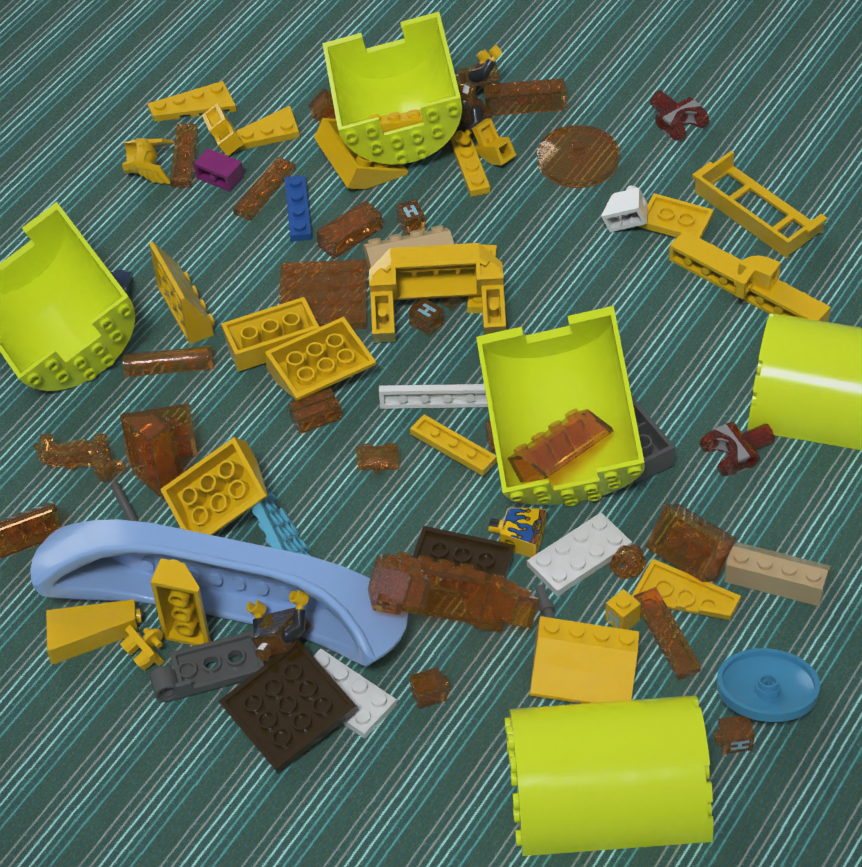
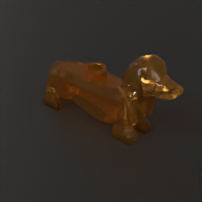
(79, 454)

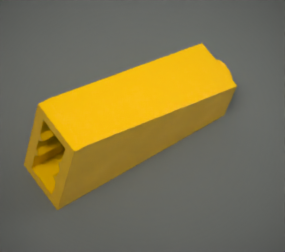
(88, 627)

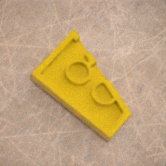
(270, 129)

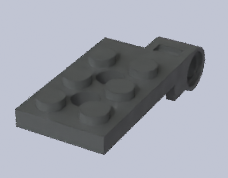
(193, 677)

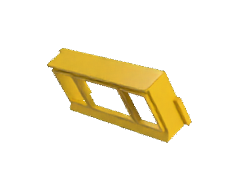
(713, 172)

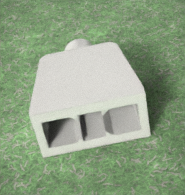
(625, 209)

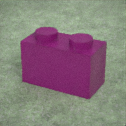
(218, 170)

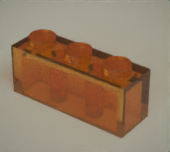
(349, 229)

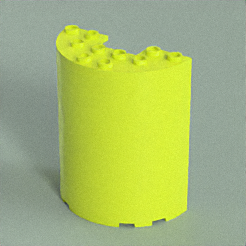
(395, 79)
(60, 307)
(544, 377)
(809, 381)
(610, 775)

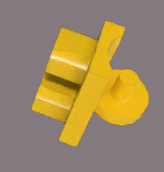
(148, 654)

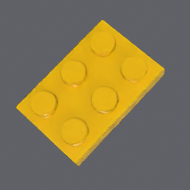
(674, 216)

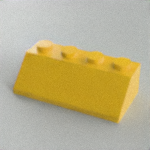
(258, 332)
(179, 604)

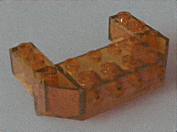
(448, 592)

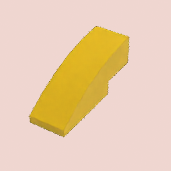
(222, 129)

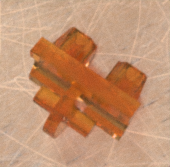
(377, 457)

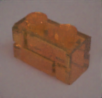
(315, 411)

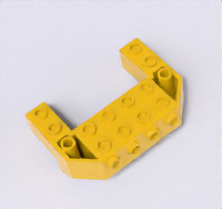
(436, 273)

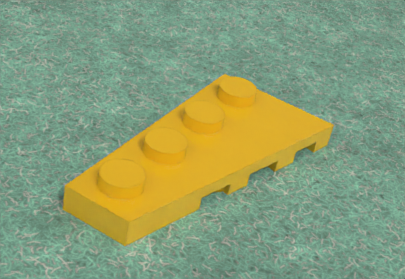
(192, 102)
(688, 593)

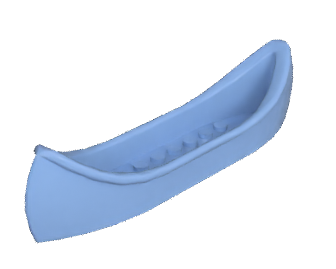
(120, 557)

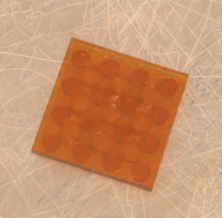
(329, 288)

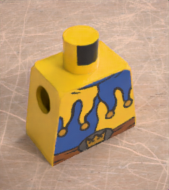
(522, 528)

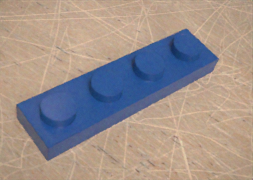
(298, 208)

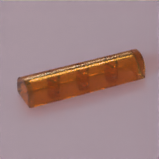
(168, 361)

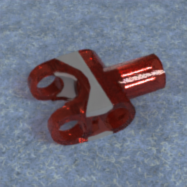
(676, 115)
(738, 445)

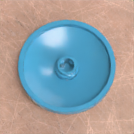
(768, 685)

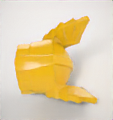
(143, 159)

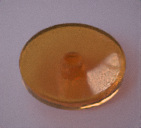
(578, 156)

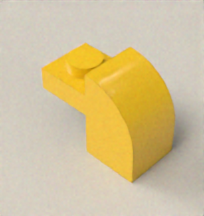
(490, 146)
(756, 271)

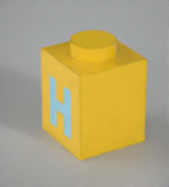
(623, 610)

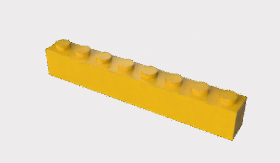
(722, 269)

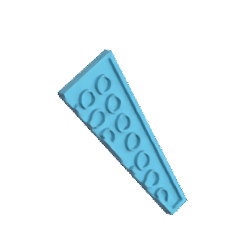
(278, 526)

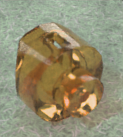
(633, 561)

